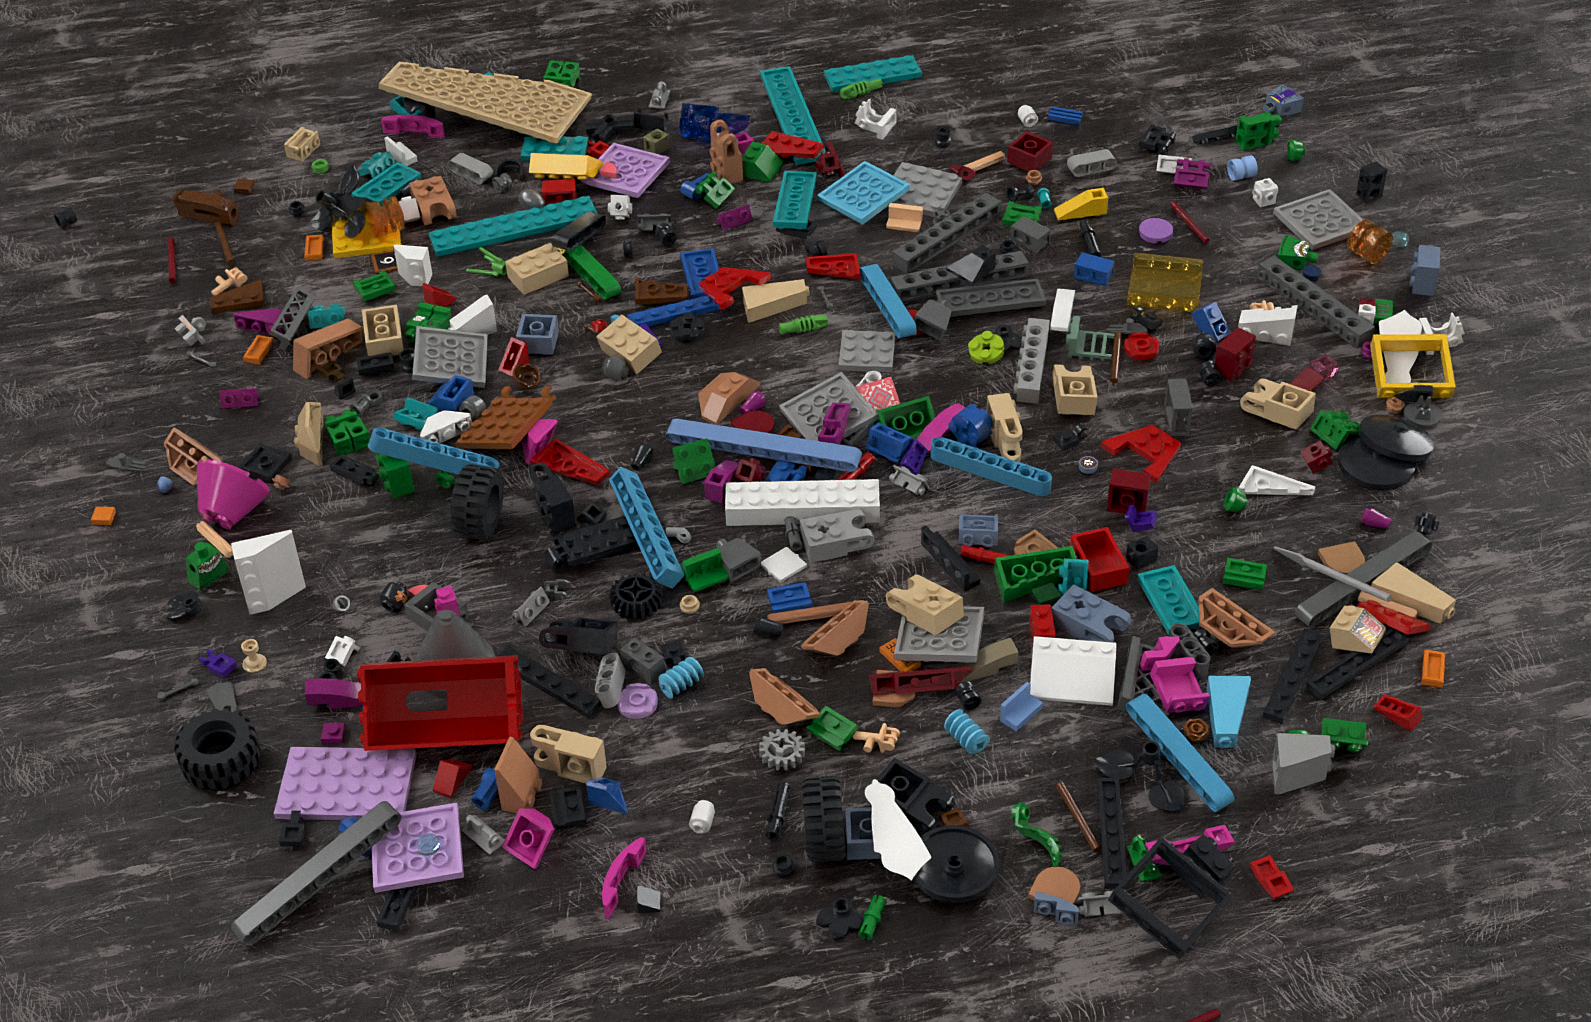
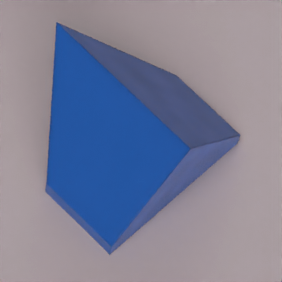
(606, 794)

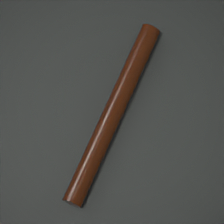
(224, 243)
(1116, 357)
(1078, 817)

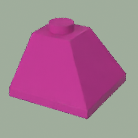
(538, 437)
(529, 836)

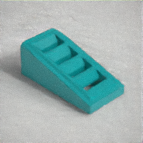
(395, 105)

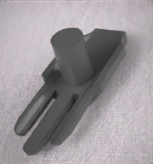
(1128, 328)
(125, 463)

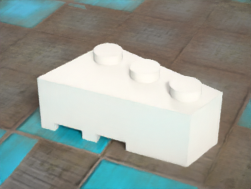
(1270, 325)

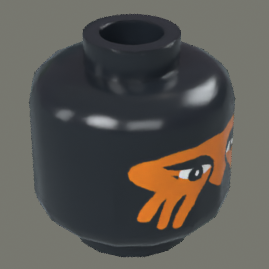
(394, 596)

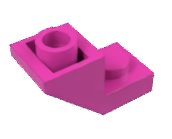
(1163, 651)

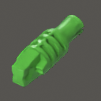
(860, 88)
(803, 324)

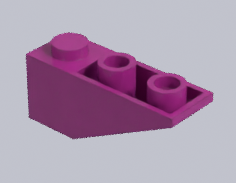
(259, 320)
(717, 478)

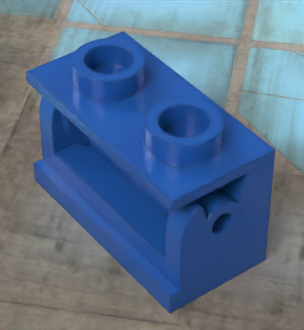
(1093, 269)
(887, 442)

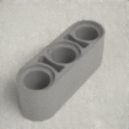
(1091, 163)
(470, 168)
(610, 680)

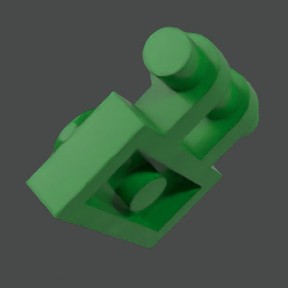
(718, 193)

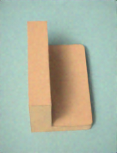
(905, 217)

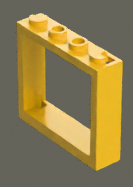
(1411, 342)

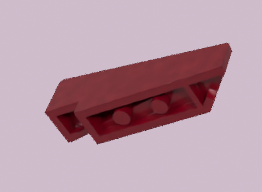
(918, 680)

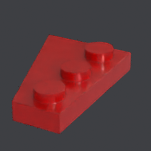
(834, 265)
(1395, 619)

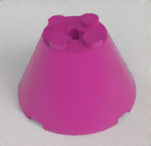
(226, 492)

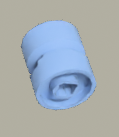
(1242, 168)

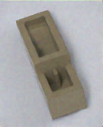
(991, 659)

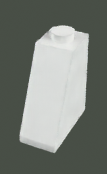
(476, 318)

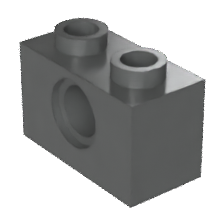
(642, 661)

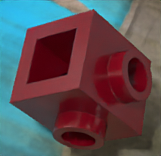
(831, 159)
(1317, 456)
(750, 471)

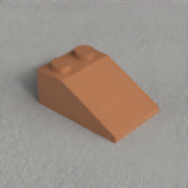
(516, 778)

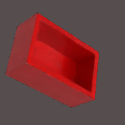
(1105, 561)

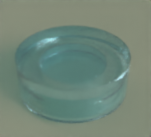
(1400, 238)
(428, 844)

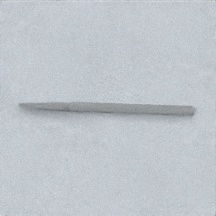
(1334, 574)

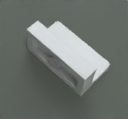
(400, 152)
(1168, 164)

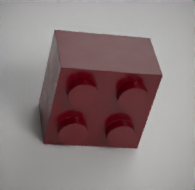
(1030, 152)
(1235, 354)
(1128, 489)

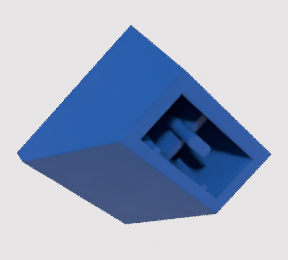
(452, 393)

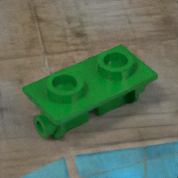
(1137, 852)

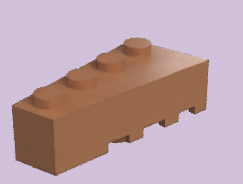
(324, 346)

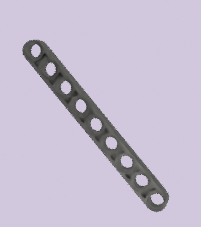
(1339, 594)
(316, 873)

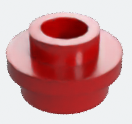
(599, 325)

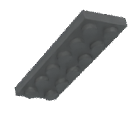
(993, 297)

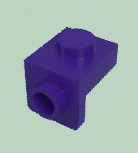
(1141, 520)

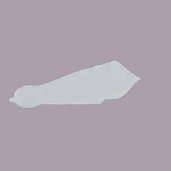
(1399, 362)
(893, 834)

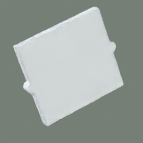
(783, 564)

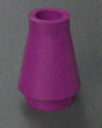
(754, 401)
(1375, 519)

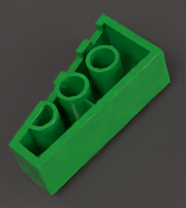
(1023, 572)

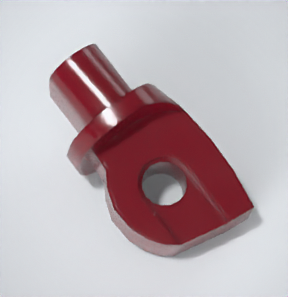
(961, 170)

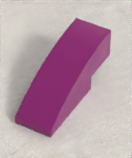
(834, 423)
(332, 692)

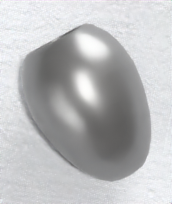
(530, 198)

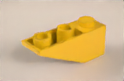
(1089, 203)

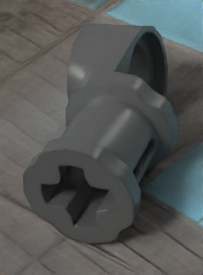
(366, 402)

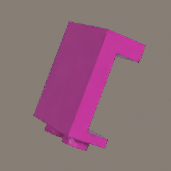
(1178, 685)

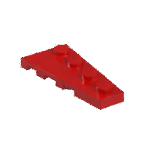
(791, 145)

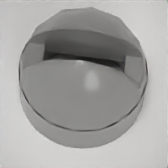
(343, 602)

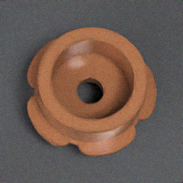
(1034, 177)
(1395, 405)
(281, 482)

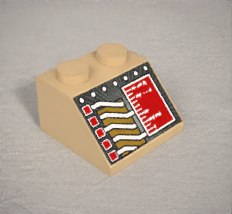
(1356, 630)

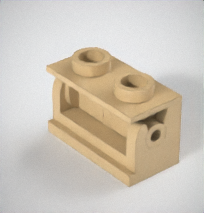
(302, 144)

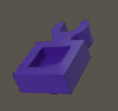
(220, 664)

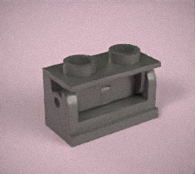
(1030, 234)

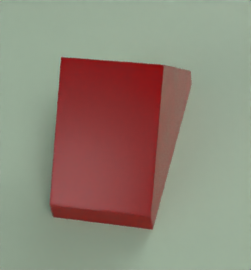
(437, 296)
(515, 354)
(450, 776)

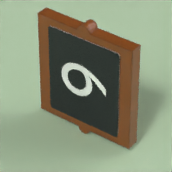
(384, 261)

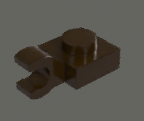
(332, 371)

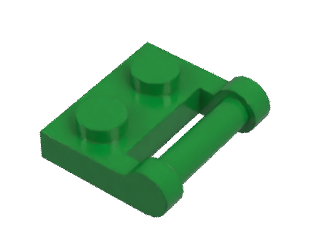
(1012, 216)
(374, 286)

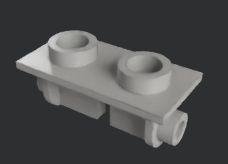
(659, 96)
(916, 484)
(531, 607)
(482, 834)
(1091, 904)

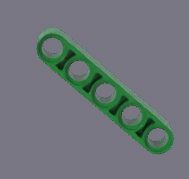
(592, 272)

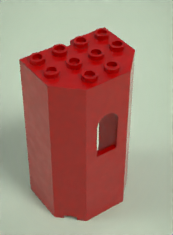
(480, 694)

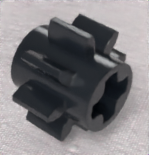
(1426, 523)

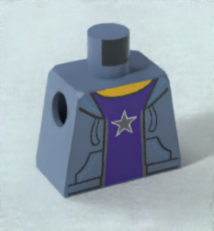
(1283, 101)

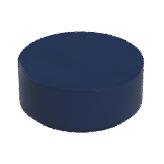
(1311, 273)

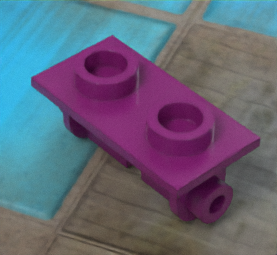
(735, 217)
(239, 398)

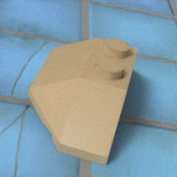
(310, 433)

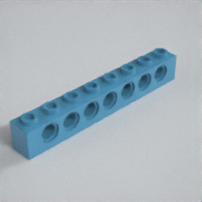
(646, 527)

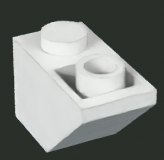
(409, 209)

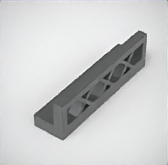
(296, 321)

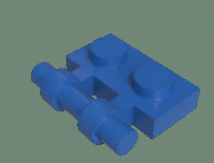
(784, 471)

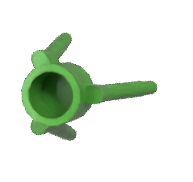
(498, 265)

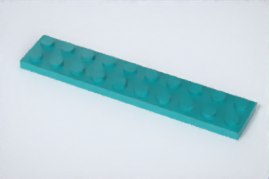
(790, 107)
(508, 226)

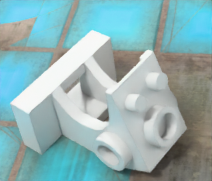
(874, 122)
(1452, 329)

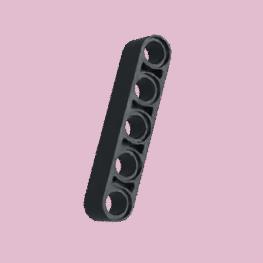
(578, 231)

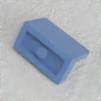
(1020, 708)

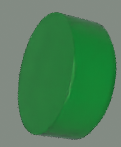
(444, 478)

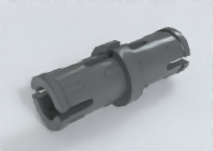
(791, 525)

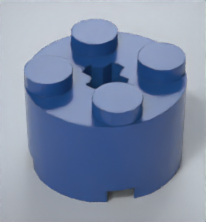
(971, 425)

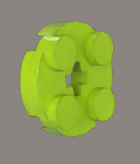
(984, 340)

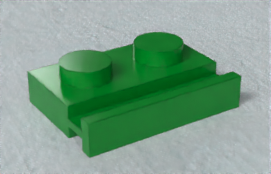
(1244, 574)
(832, 728)

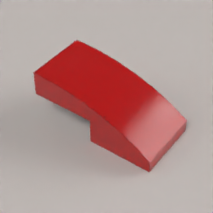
(596, 150)
(1270, 877)

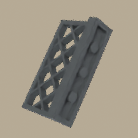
(1130, 677)

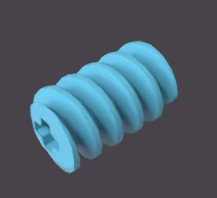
(680, 677)
(966, 732)

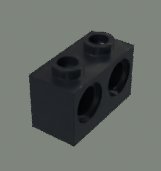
(1371, 182)

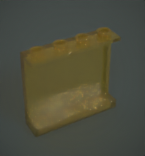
(1165, 282)

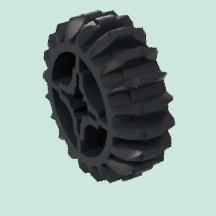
(636, 596)

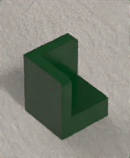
(1046, 594)

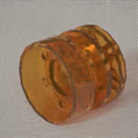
(382, 217)
(1369, 241)

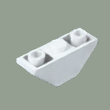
(445, 426)

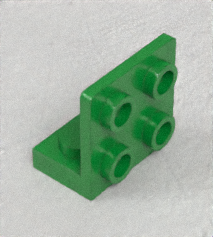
(1334, 427)
(1345, 734)

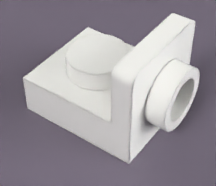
(342, 649)

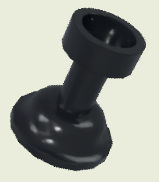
(1013, 193)

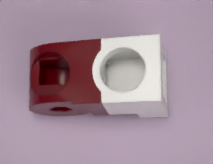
(1367, 309)

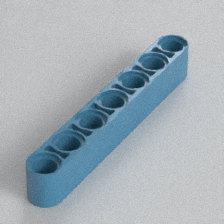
(888, 301)
(425, 452)
(991, 466)
(1180, 752)

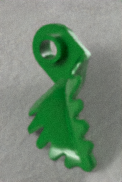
(1020, 816)

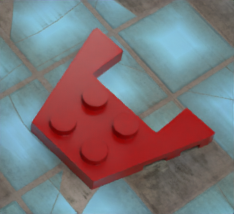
(729, 279)
(1149, 443)

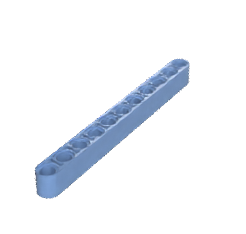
(766, 445)

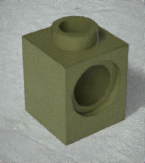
(656, 142)

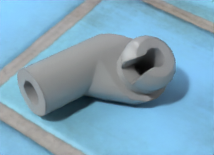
(680, 533)

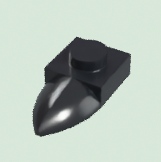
(1412, 395)

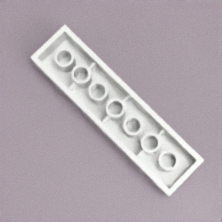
(774, 501)

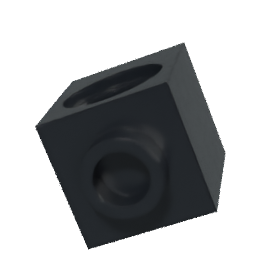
(1141, 552)

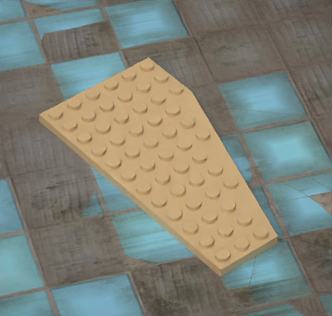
(503, 100)

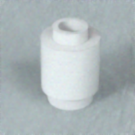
(1027, 116)
(702, 817)

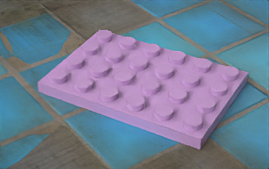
(343, 782)

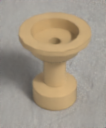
(253, 662)

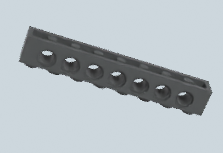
(946, 233)
(926, 282)
(1315, 302)

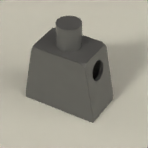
(933, 318)
(738, 558)

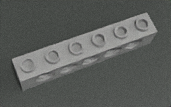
(1033, 360)

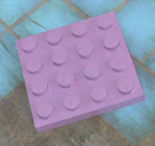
(634, 169)
(397, 858)

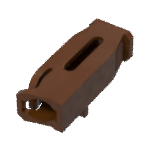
(206, 206)

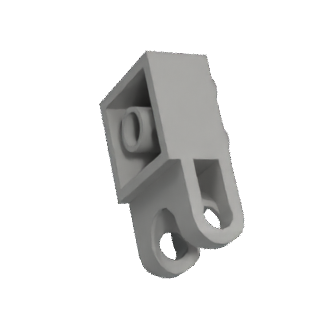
(835, 534)

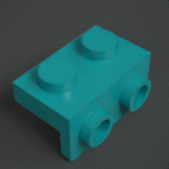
(377, 165)
(325, 316)
(415, 413)
(1073, 572)

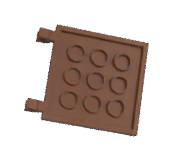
(506, 421)

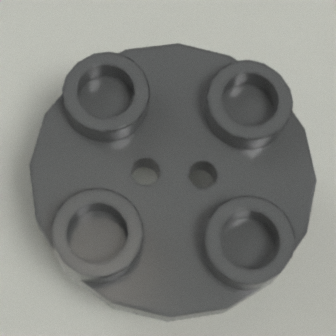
(1423, 413)

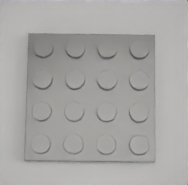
(928, 187)
(1318, 218)
(448, 353)
(810, 407)
(954, 644)

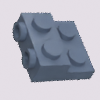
(978, 530)

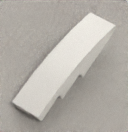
(1062, 309)

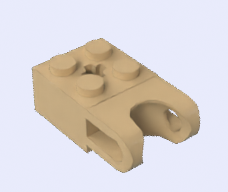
(1074, 390)
(1280, 403)
(1006, 425)
(927, 604)
(569, 753)

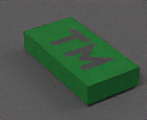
(1383, 310)

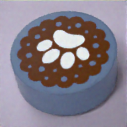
(1088, 465)

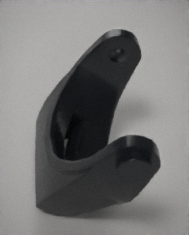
(509, 165)

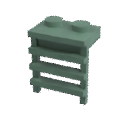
(1077, 338)

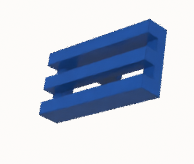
(1065, 115)

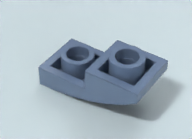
(1048, 904)

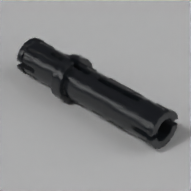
(1088, 235)
(776, 817)

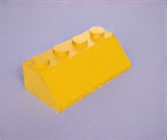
(564, 166)

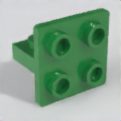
(693, 460)
(704, 570)

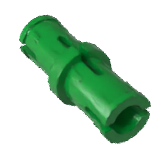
(872, 917)

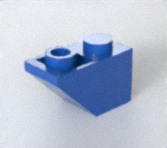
(1211, 321)

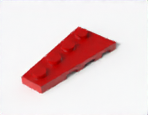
(570, 463)

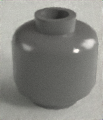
(615, 368)
(473, 405)

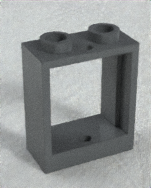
(1178, 407)
(423, 601)

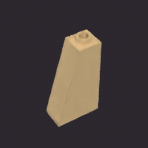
(773, 298)
(1415, 593)

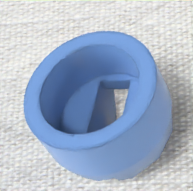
(164, 484)

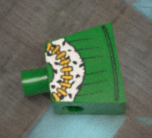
(1296, 253)
(205, 565)

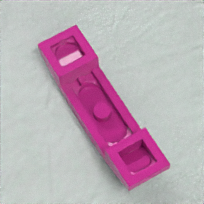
(413, 123)
(938, 426)
(1219, 834)
(630, 856)

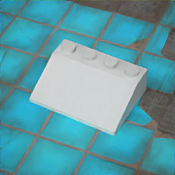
(268, 570)
(1073, 670)

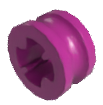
(1365, 350)

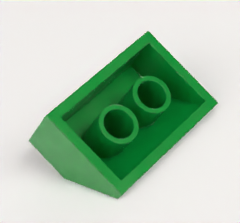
(908, 417)

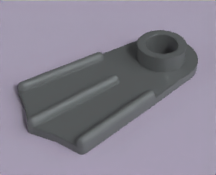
(222, 696)

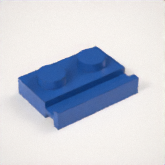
(789, 598)

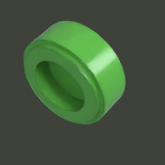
(320, 166)

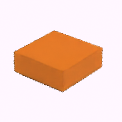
(103, 515)

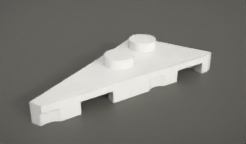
(1267, 482)

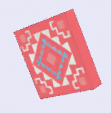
(879, 393)

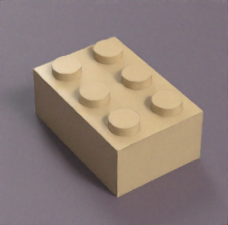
(537, 268)
(382, 330)
(630, 343)

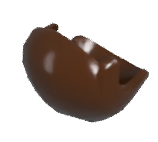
(526, 377)

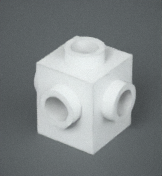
(1265, 192)
(618, 201)

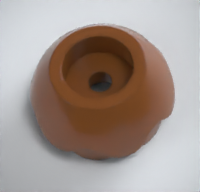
(1196, 730)

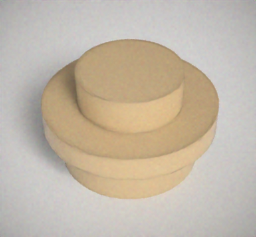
(689, 604)

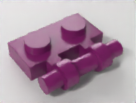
(1192, 178)

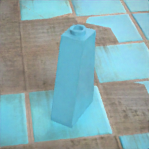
(1227, 707)

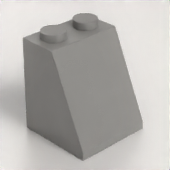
(1300, 760)

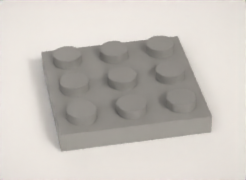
(867, 351)

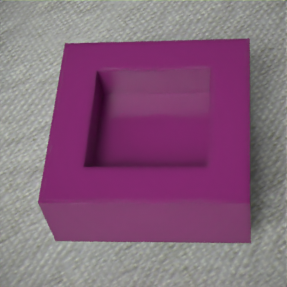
(333, 733)

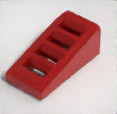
(1409, 720)

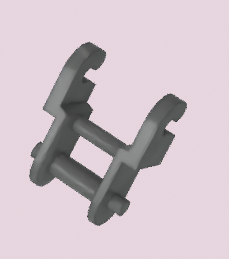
(559, 583)

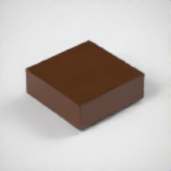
(244, 186)
(953, 817)

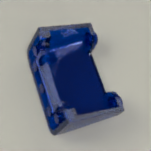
(697, 119)

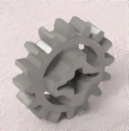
(782, 749)

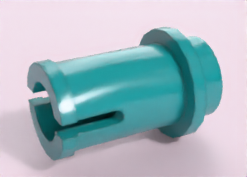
(1044, 196)

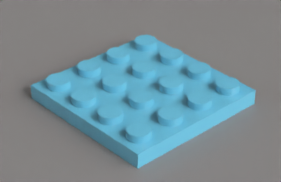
(863, 192)

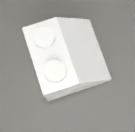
(413, 264)

